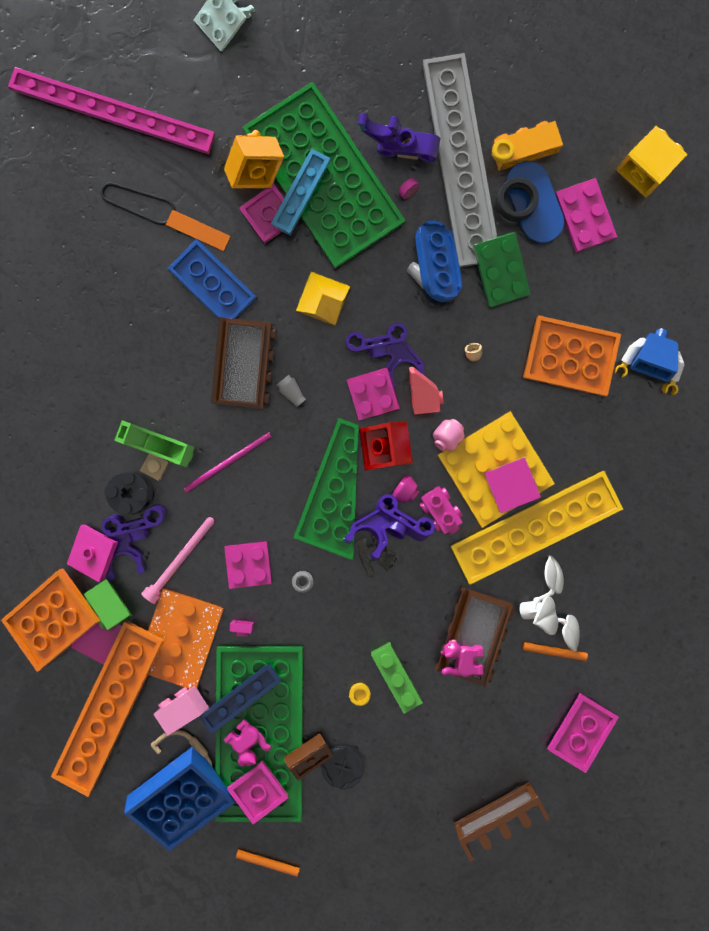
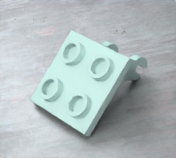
(222, 20)

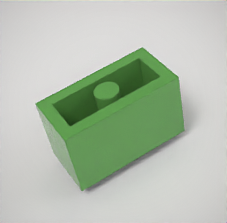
(108, 605)

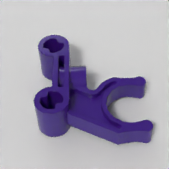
(391, 139)
(388, 345)
(390, 520)
(131, 531)

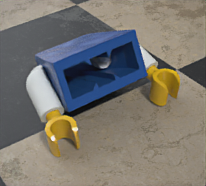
(656, 358)

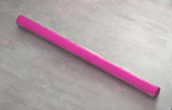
(227, 462)

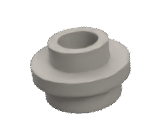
(302, 588)

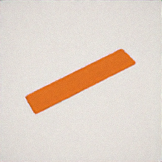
(198, 230)

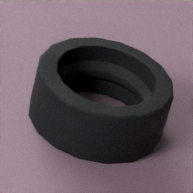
(525, 185)

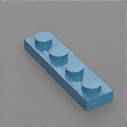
(300, 191)

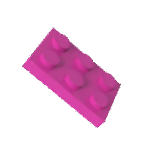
(586, 215)
(582, 733)

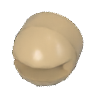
(473, 351)

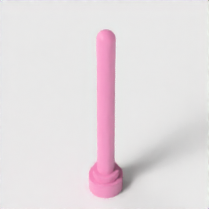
(153, 592)

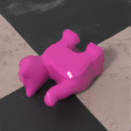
(465, 656)
(241, 743)

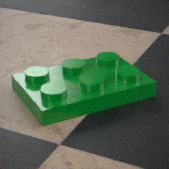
(501, 269)

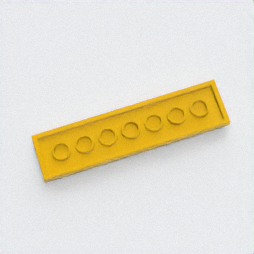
(536, 527)

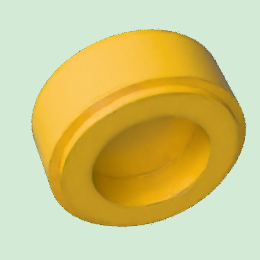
(502, 151)
(359, 694)

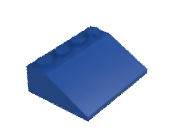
(178, 800)

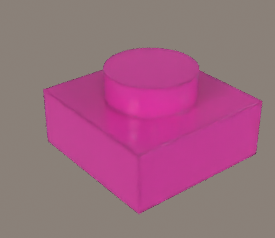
(241, 628)

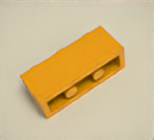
(532, 143)

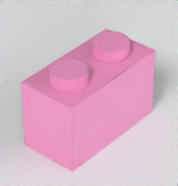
(181, 710)

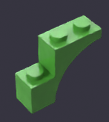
(154, 443)

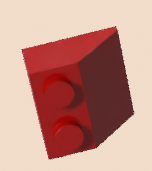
(385, 445)

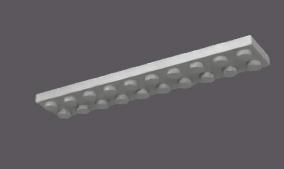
(460, 154)

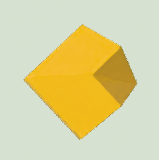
(323, 298)

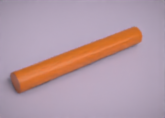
(553, 651)
(268, 863)

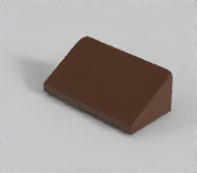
(308, 756)

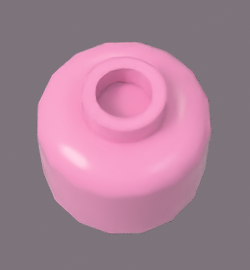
(448, 435)

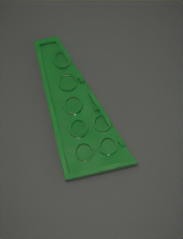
(333, 495)

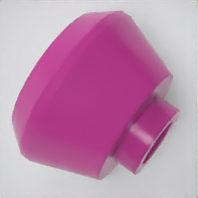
(406, 490)

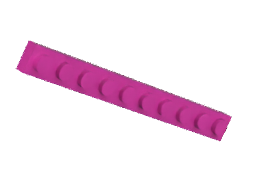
(111, 110)

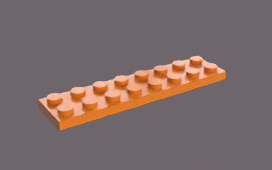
(107, 708)

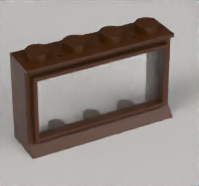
(243, 363)
(481, 622)
(496, 815)

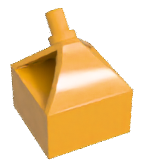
(253, 161)

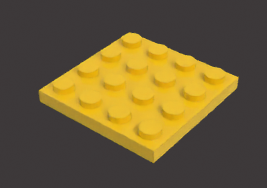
(487, 450)

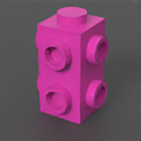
(445, 516)

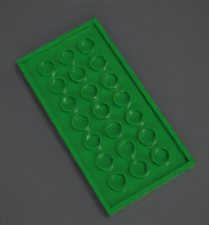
(349, 203)
(275, 715)

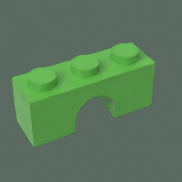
(396, 677)

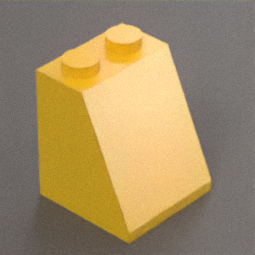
(651, 161)

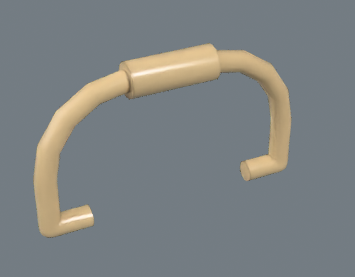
(193, 741)

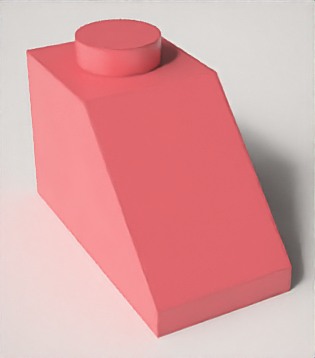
(424, 393)

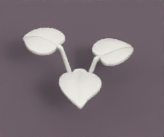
(545, 613)

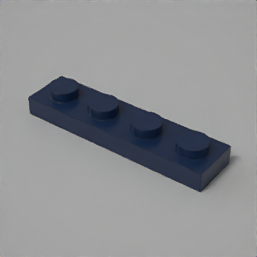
(240, 698)

